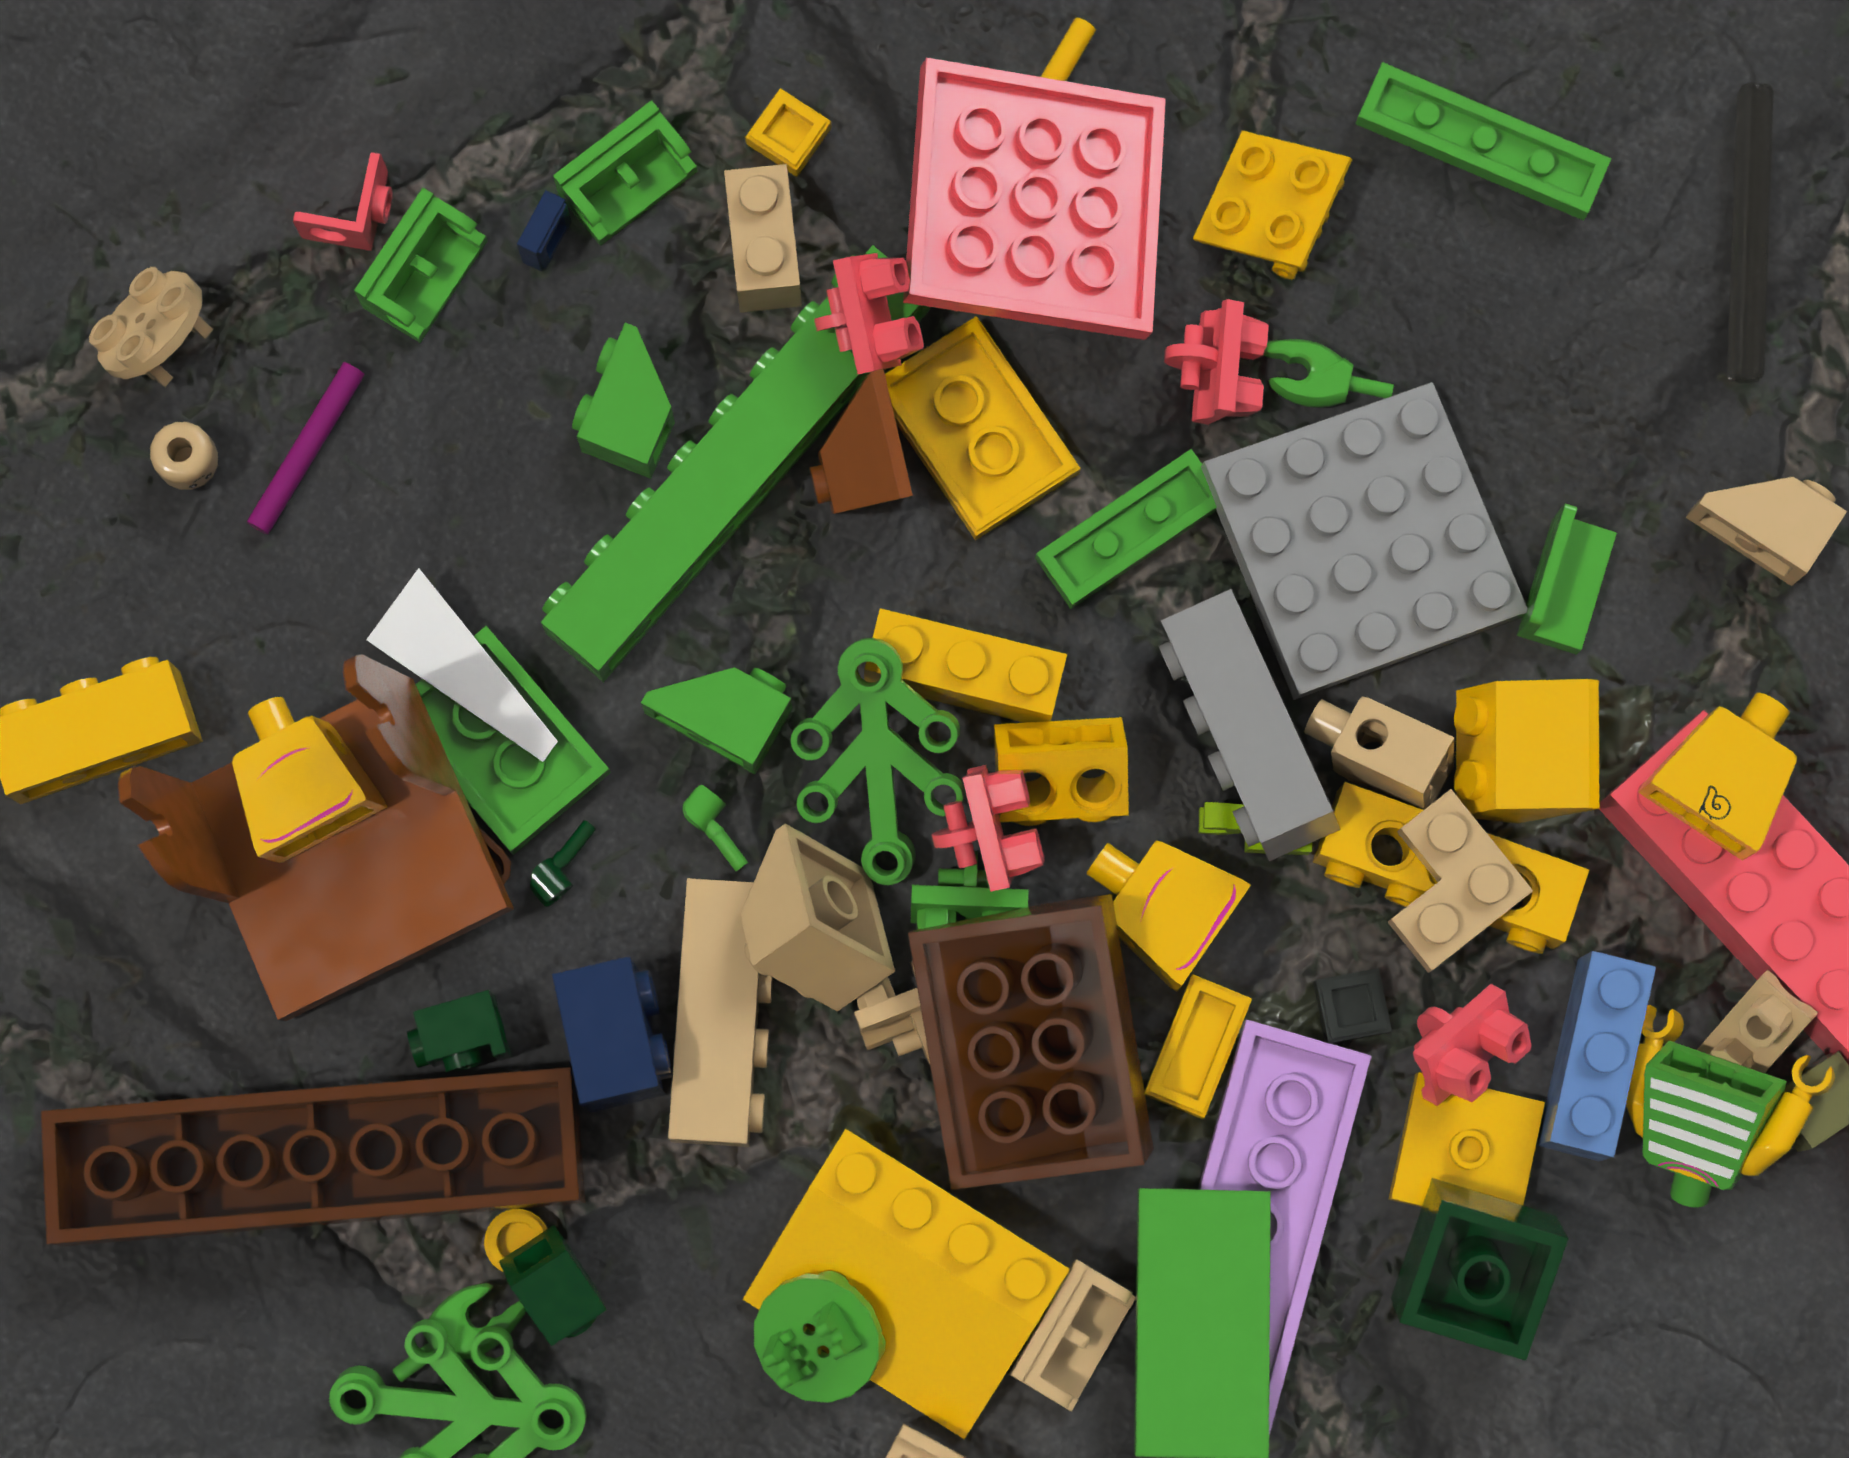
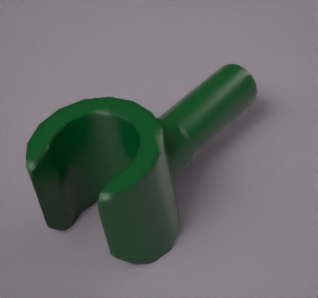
(547, 878)

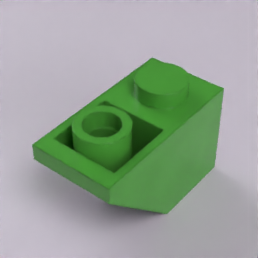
(629, 412)

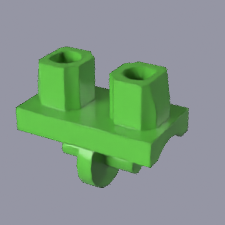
(960, 897)

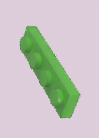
(1483, 141)

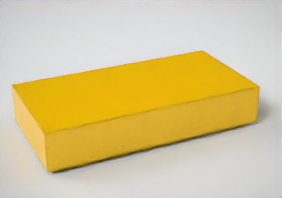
(1197, 1046)

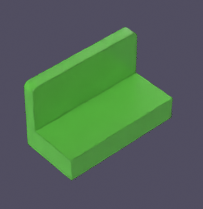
(1567, 582)

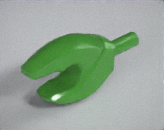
(1327, 377)
(454, 1317)

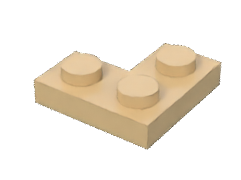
(1472, 883)

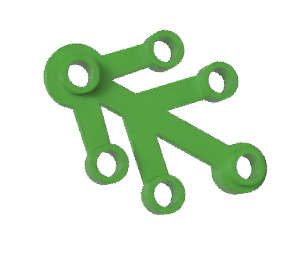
(879, 751)
(471, 1405)

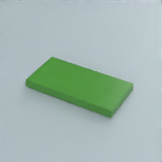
(1202, 1323)

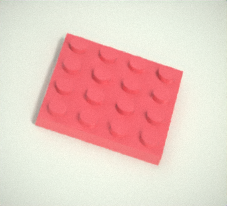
(1035, 199)

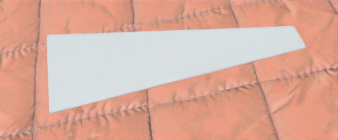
(440, 649)

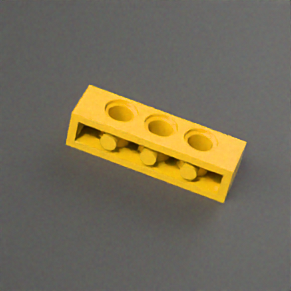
(1348, 860)

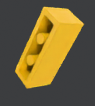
(972, 668)
(94, 729)

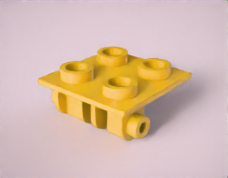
(1273, 201)

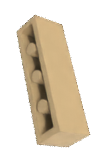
(717, 1022)

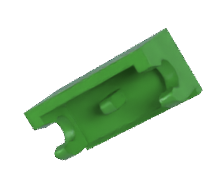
(625, 173)
(420, 265)

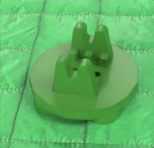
(841, 1323)

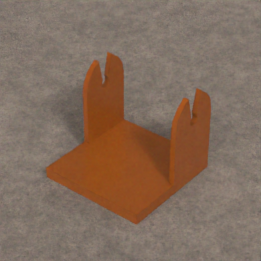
(356, 898)

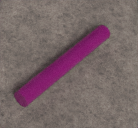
(305, 448)

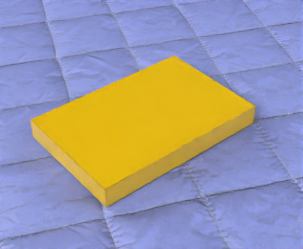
(977, 428)

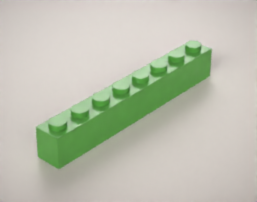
(708, 492)

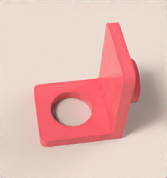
(373, 209)

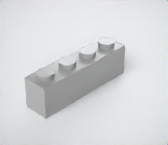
(1250, 726)

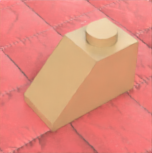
(1772, 523)

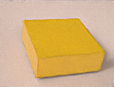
(788, 132)

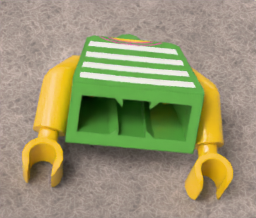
(1711, 1115)

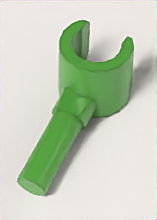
(701, 811)

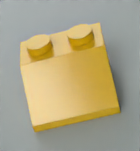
(1527, 749)

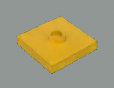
(1467, 1144)

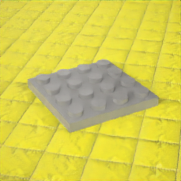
(1363, 540)

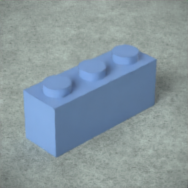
(1596, 1056)

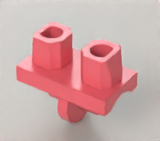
(863, 314)
(1211, 362)
(987, 797)
(1461, 1043)

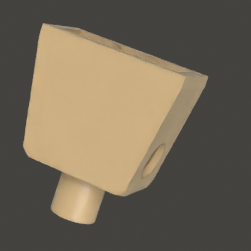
(1406, 767)

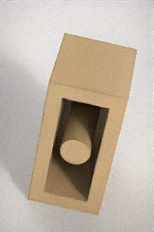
(763, 238)

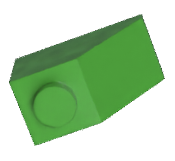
(725, 712)

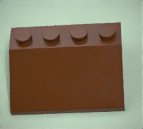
(1032, 1043)

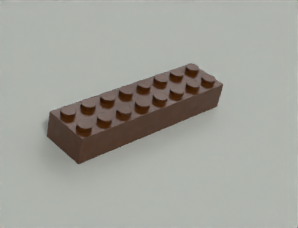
(312, 1157)

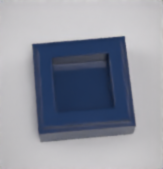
(544, 231)

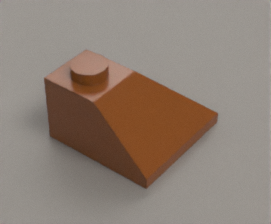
(863, 453)

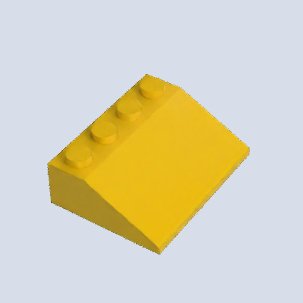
(940, 1276)

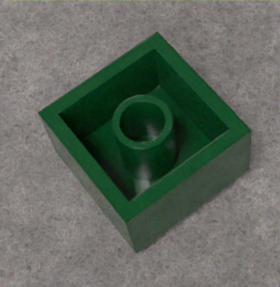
(1479, 1269)

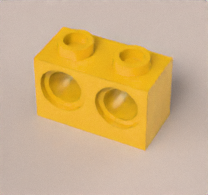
(1061, 755)

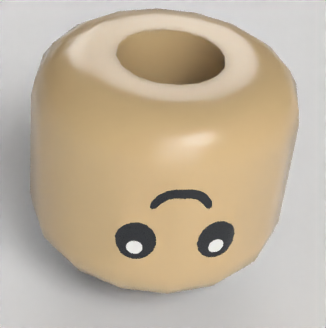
(184, 455)

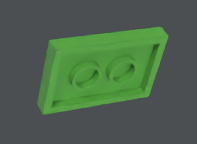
(498, 777)

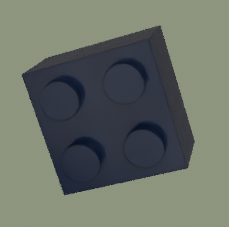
(611, 1035)

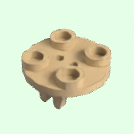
(149, 325)

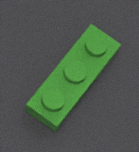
(1128, 530)

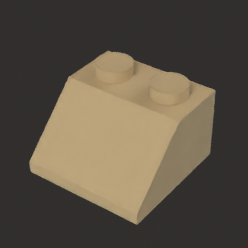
(815, 922)

